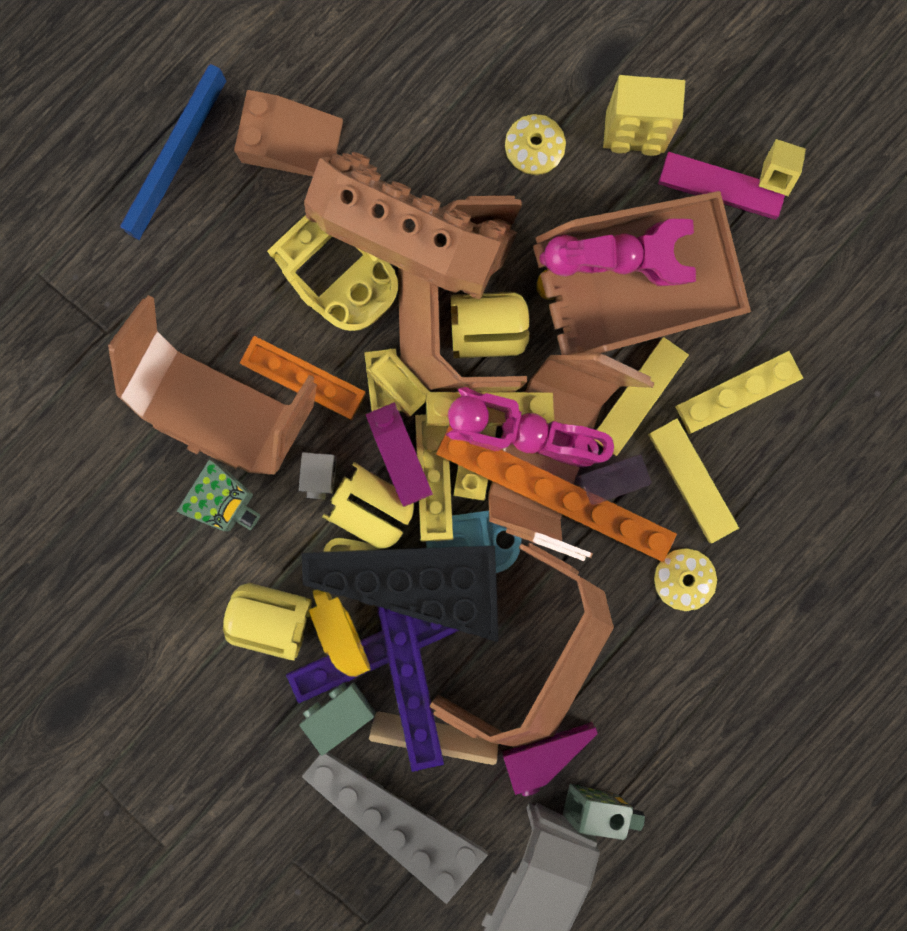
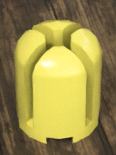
(489, 325)
(363, 522)
(266, 620)

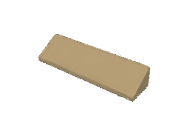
(453, 742)

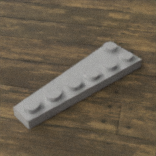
(415, 839)

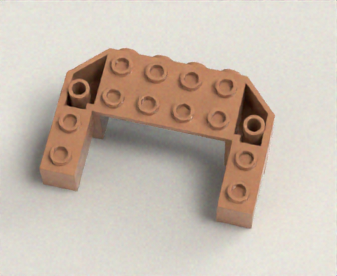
(344, 205)

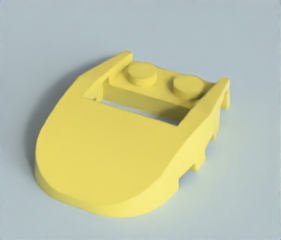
(355, 297)

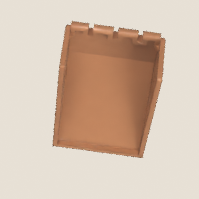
(621, 310)

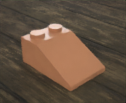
(285, 134)

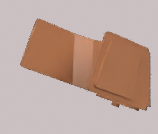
(421, 313)
(579, 390)
(201, 403)
(564, 679)

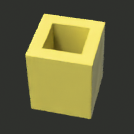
(782, 167)

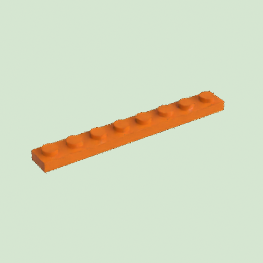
(559, 496)

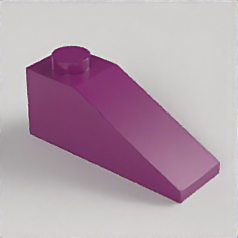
(399, 454)
(541, 761)

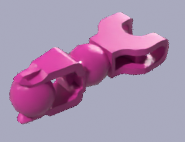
(624, 254)
(527, 432)

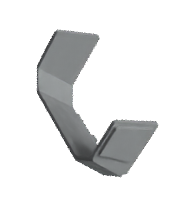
(550, 879)

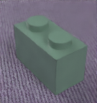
(337, 718)

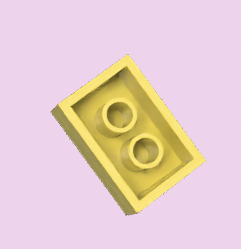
(643, 114)

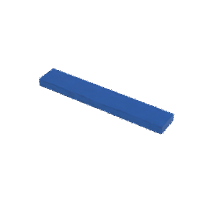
(174, 152)

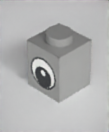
(317, 475)

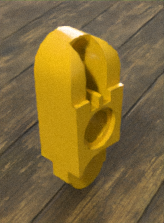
(338, 635)

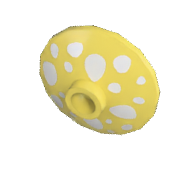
(530, 157)
(670, 576)

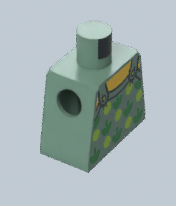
(219, 500)
(601, 813)

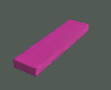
(735, 188)

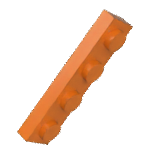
(293, 372)

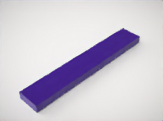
(323, 675)
(411, 690)

